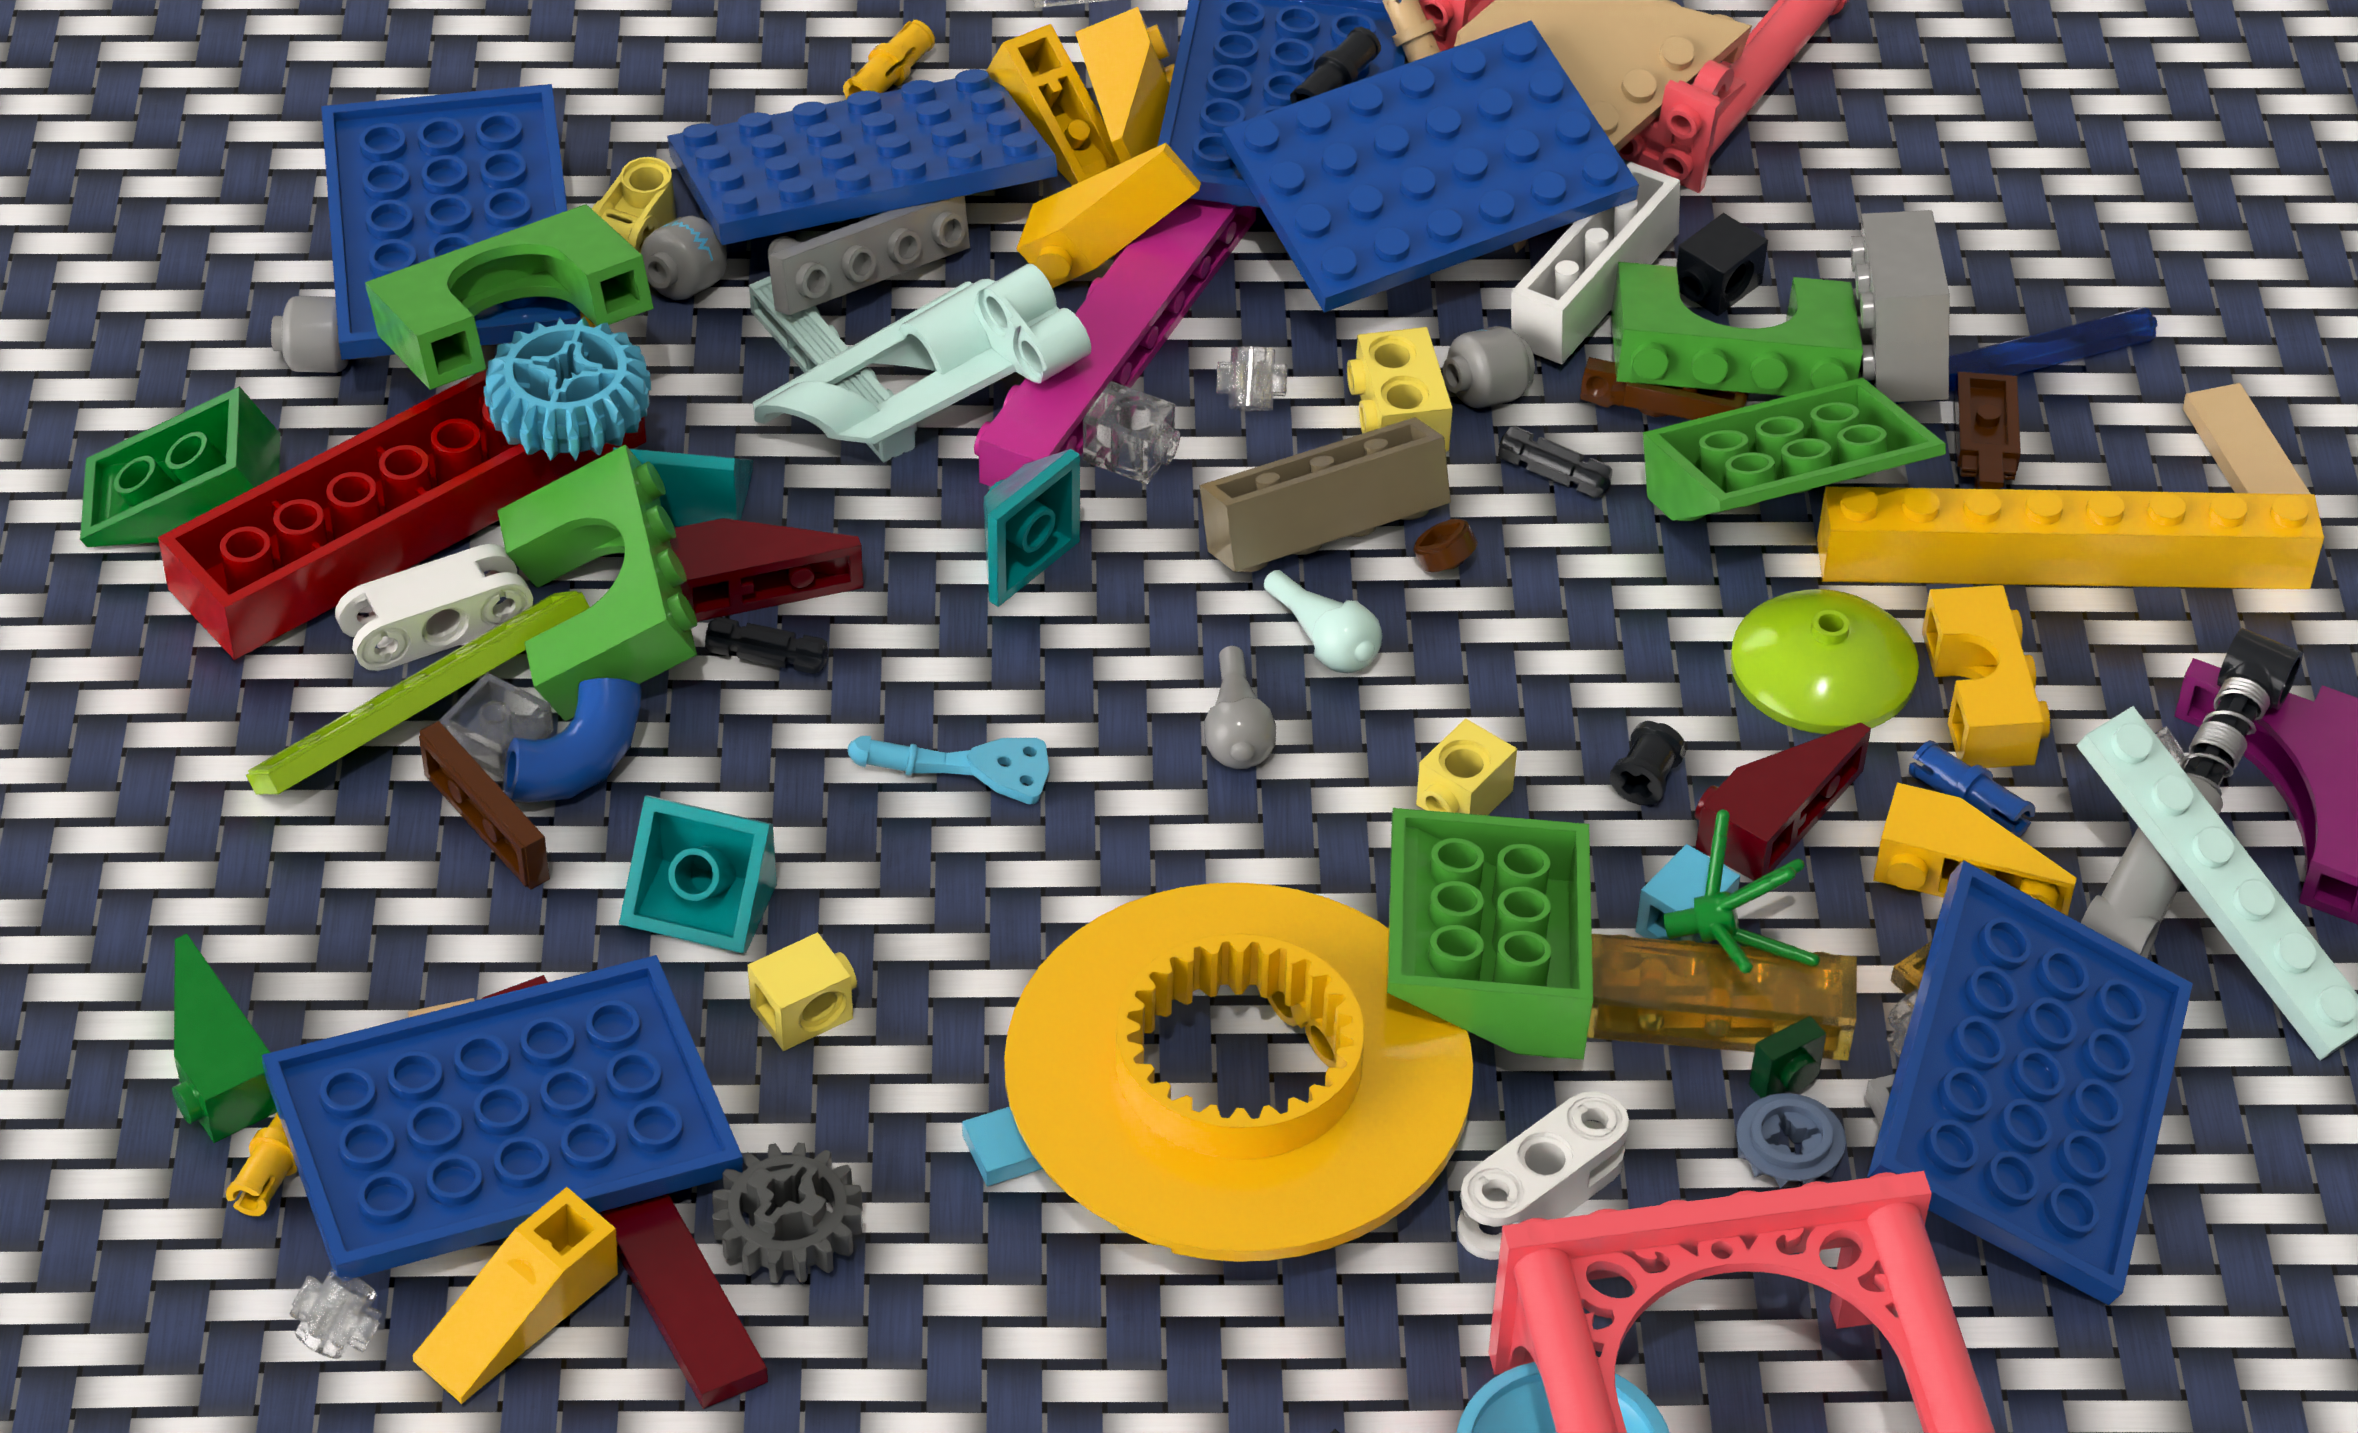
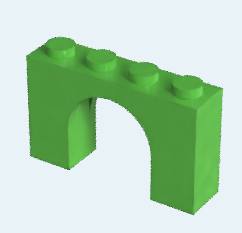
(571, 256)
(1671, 346)
(644, 617)

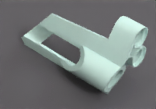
(963, 336)

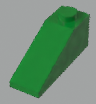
(215, 1051)

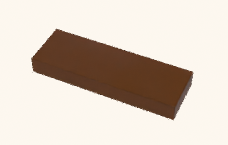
(484, 805)

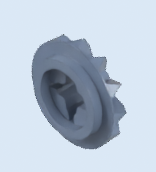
(1804, 1122)

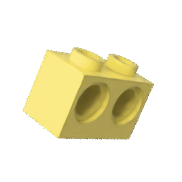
(1399, 381)

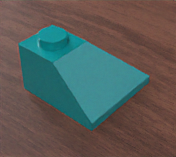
(1031, 522)

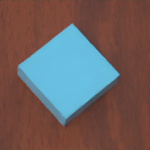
(998, 1147)

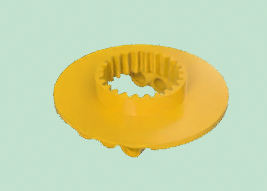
(1237, 1182)

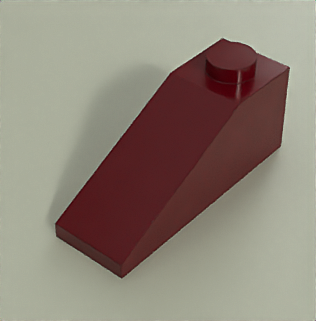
(759, 565)
(1780, 799)

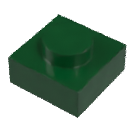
(1788, 1059)

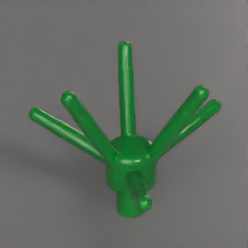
(1716, 911)

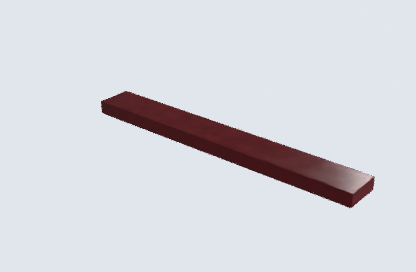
(682, 1294)

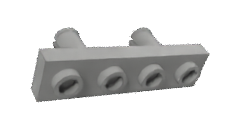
(864, 253)

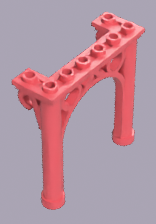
(1699, 115)

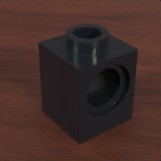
(1721, 264)

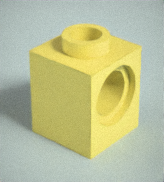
(1467, 772)
(802, 990)

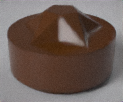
(1445, 545)

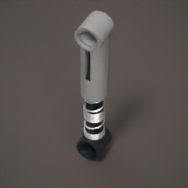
(2140, 891)

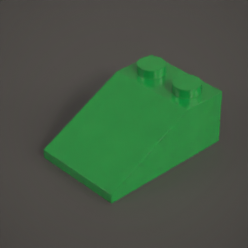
(177, 471)

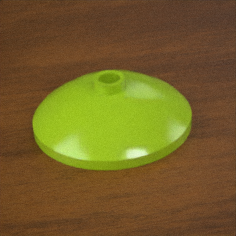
(1824, 661)

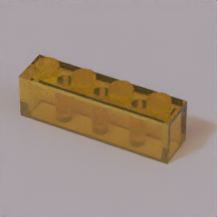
(1702, 1000)

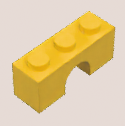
(1997, 711)

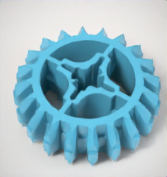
(567, 388)

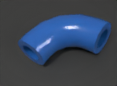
(583, 751)

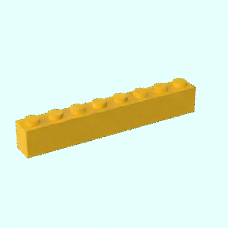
(2069, 537)

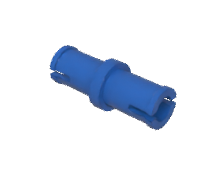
(1973, 785)

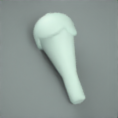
(1342, 633)

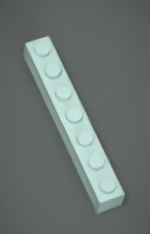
(812, 342)

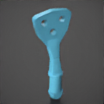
(980, 762)

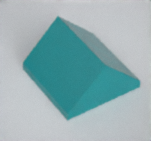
(700, 485)
(699, 875)

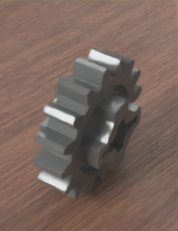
(787, 1212)

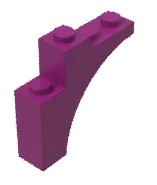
(2313, 763)

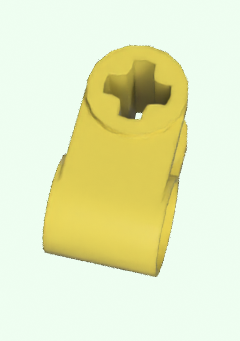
(639, 200)

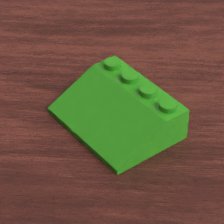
(1780, 449)
(1494, 927)

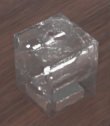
(1130, 433)

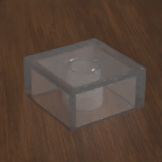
(494, 715)

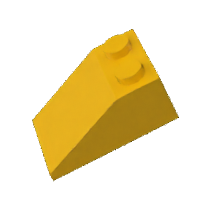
(1128, 79)

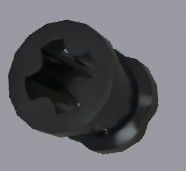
(1644, 769)

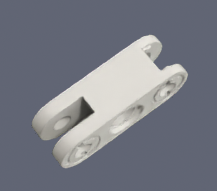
(432, 606)
(1544, 1170)

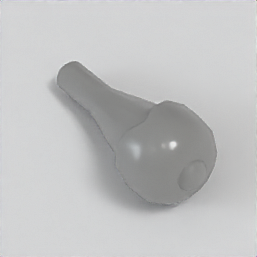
(1239, 726)

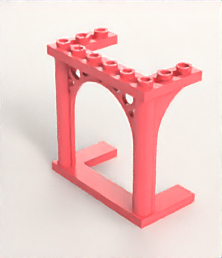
(1881, 1279)

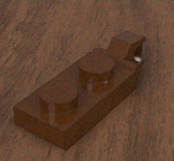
(1601, 388)
(1987, 428)

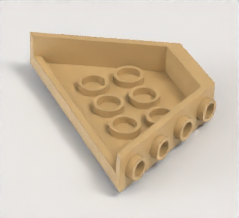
(1619, 51)

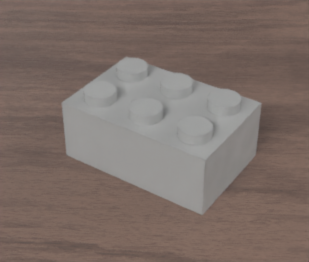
(1902, 305)

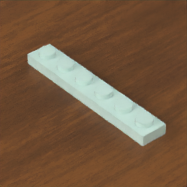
(2224, 881)

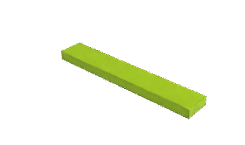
(412, 694)

